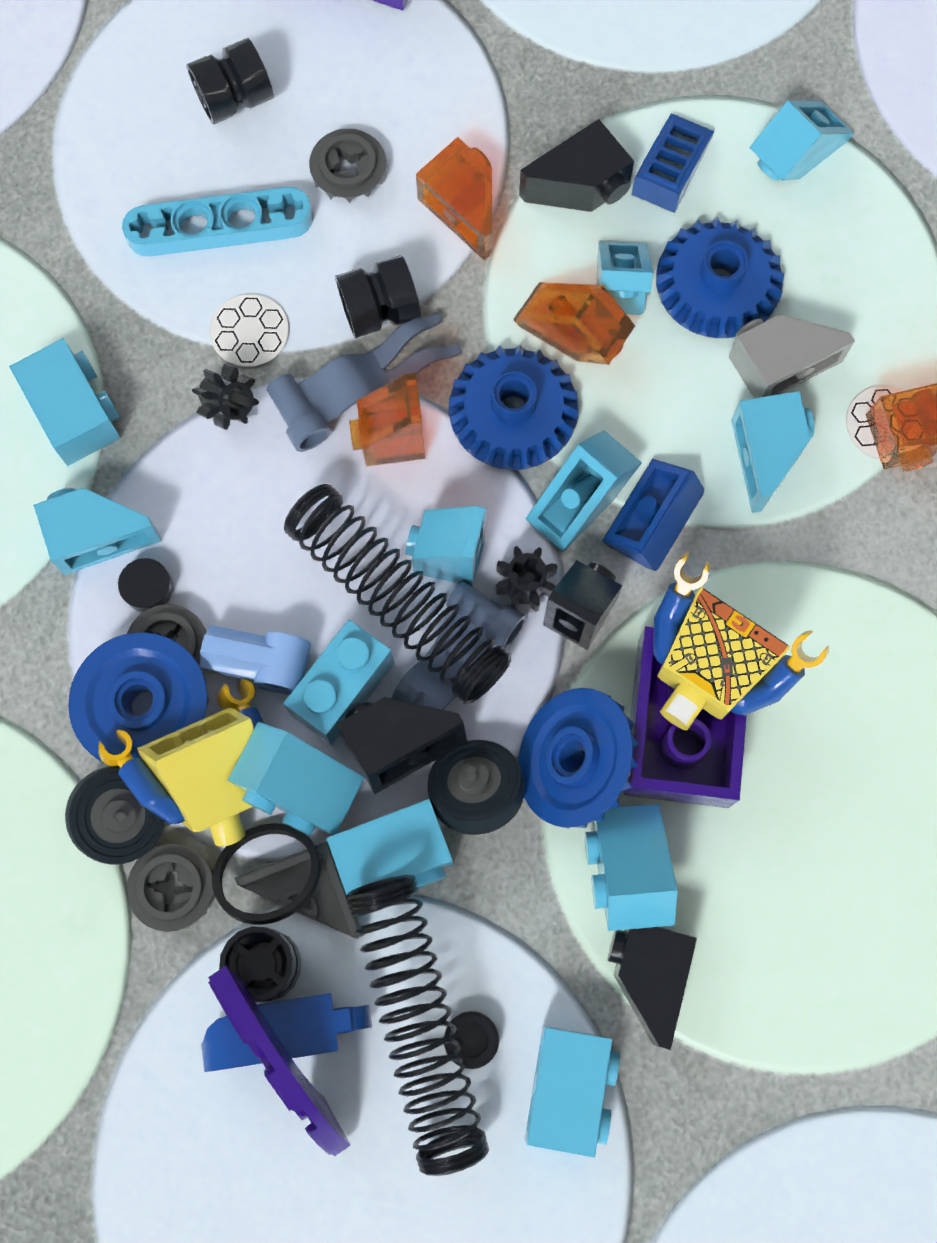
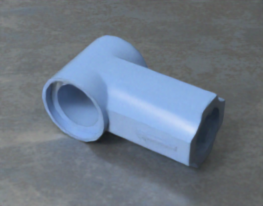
(269, 661)

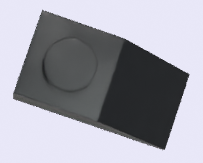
(579, 172)
(581, 602)
(398, 738)
(653, 976)

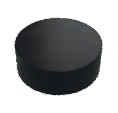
(145, 584)
(477, 1038)

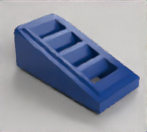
(659, 189)

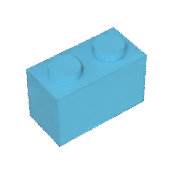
(65, 401)
(339, 681)
(295, 778)
(391, 847)
(633, 868)
(570, 1092)

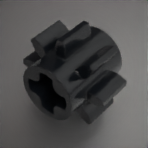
(237, 404)
(517, 568)

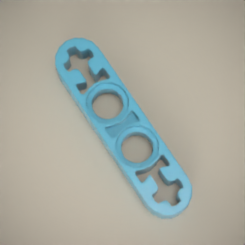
(218, 230)

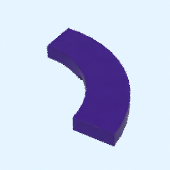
(280, 1068)

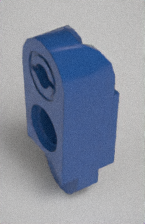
(301, 1024)

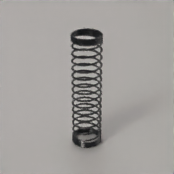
(476, 678)
(374, 898)

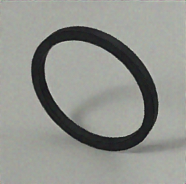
(289, 909)

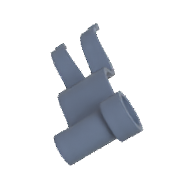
(345, 380)
(497, 623)

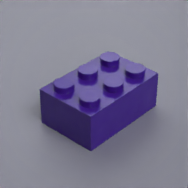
(676, 763)

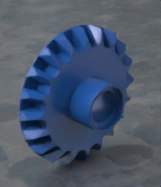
(717, 303)
(507, 435)
(121, 671)
(577, 757)

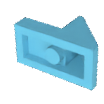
(625, 273)

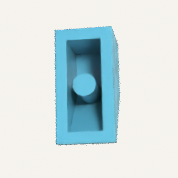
(799, 139)
(769, 441)
(583, 489)
(90, 529)
(448, 543)

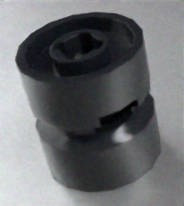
(232, 80)
(378, 296)
(264, 960)

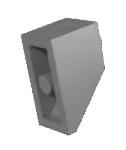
(785, 353)

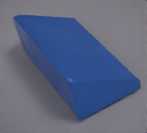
(655, 513)

